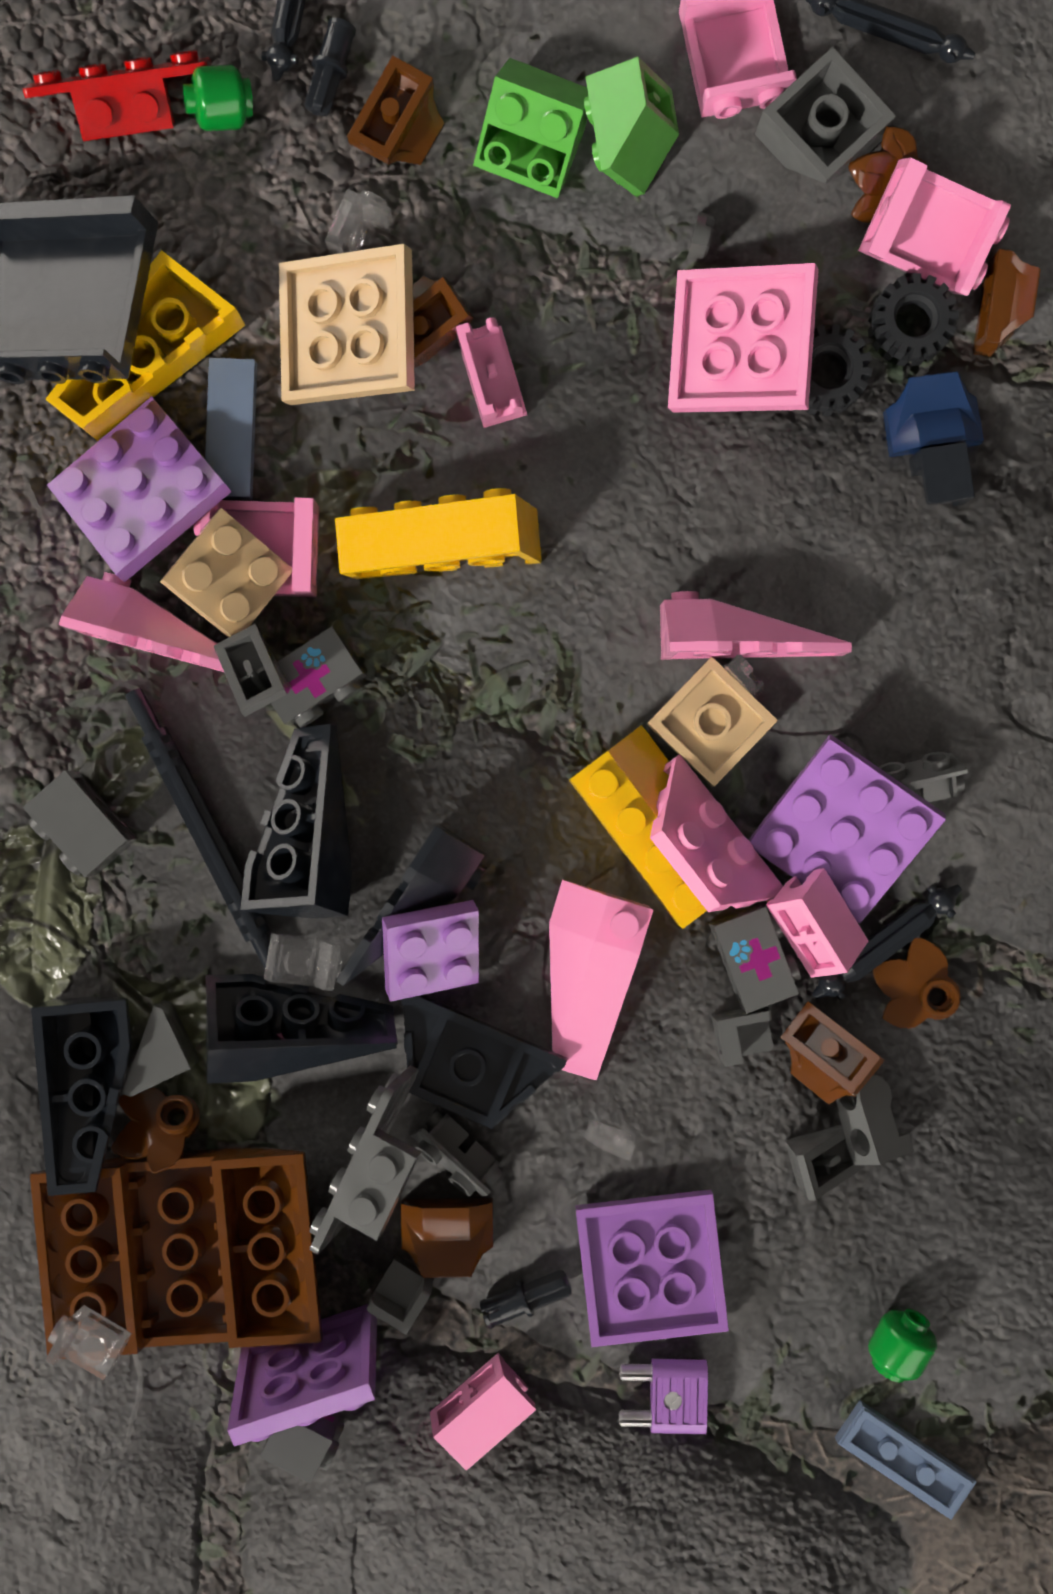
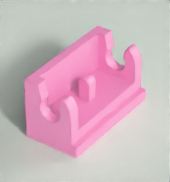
(491, 373)
(818, 924)
(481, 1412)

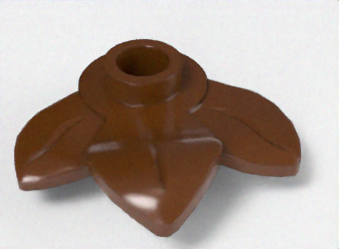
(875, 169)
(910, 983)
(150, 1129)

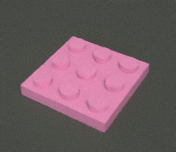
(743, 338)

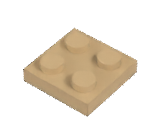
(227, 574)
(712, 722)

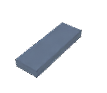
(232, 423)
(905, 1459)

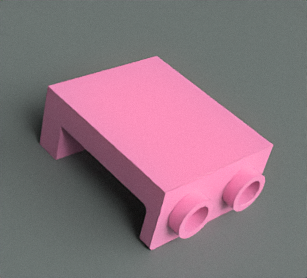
(734, 54)
(935, 227)
(287, 530)

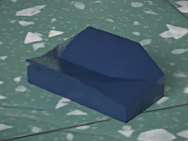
(932, 414)

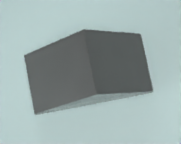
(251, 670)
(162, 1051)
(821, 1161)

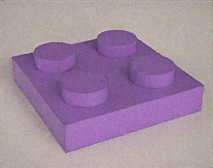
(431, 950)

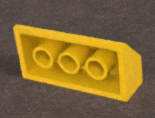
(624, 795)

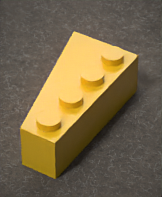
(176, 330)
(438, 535)

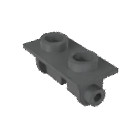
(936, 775)
(468, 1168)

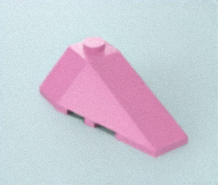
(129, 618)
(718, 630)
(591, 965)

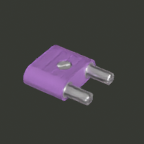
(676, 1396)

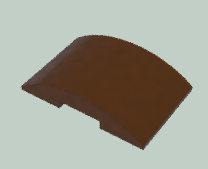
(186, 1250)

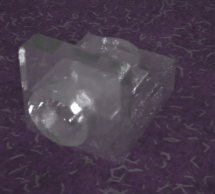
(348, 227)
(303, 961)
(88, 1342)

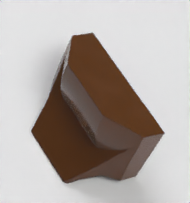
(398, 116)
(1005, 301)
(435, 317)
(828, 1056)
(447, 1234)

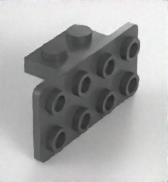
(377, 1172)

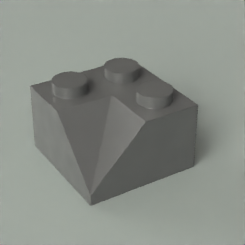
(824, 120)

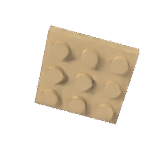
(347, 325)

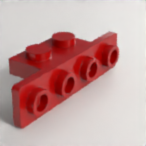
(119, 100)

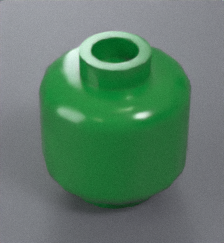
(219, 97)
(902, 1345)

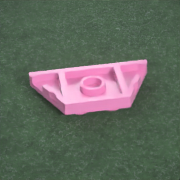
(707, 845)

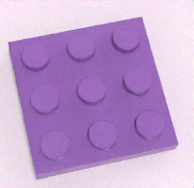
(138, 489)
(849, 821)
(651, 1268)
(305, 1381)

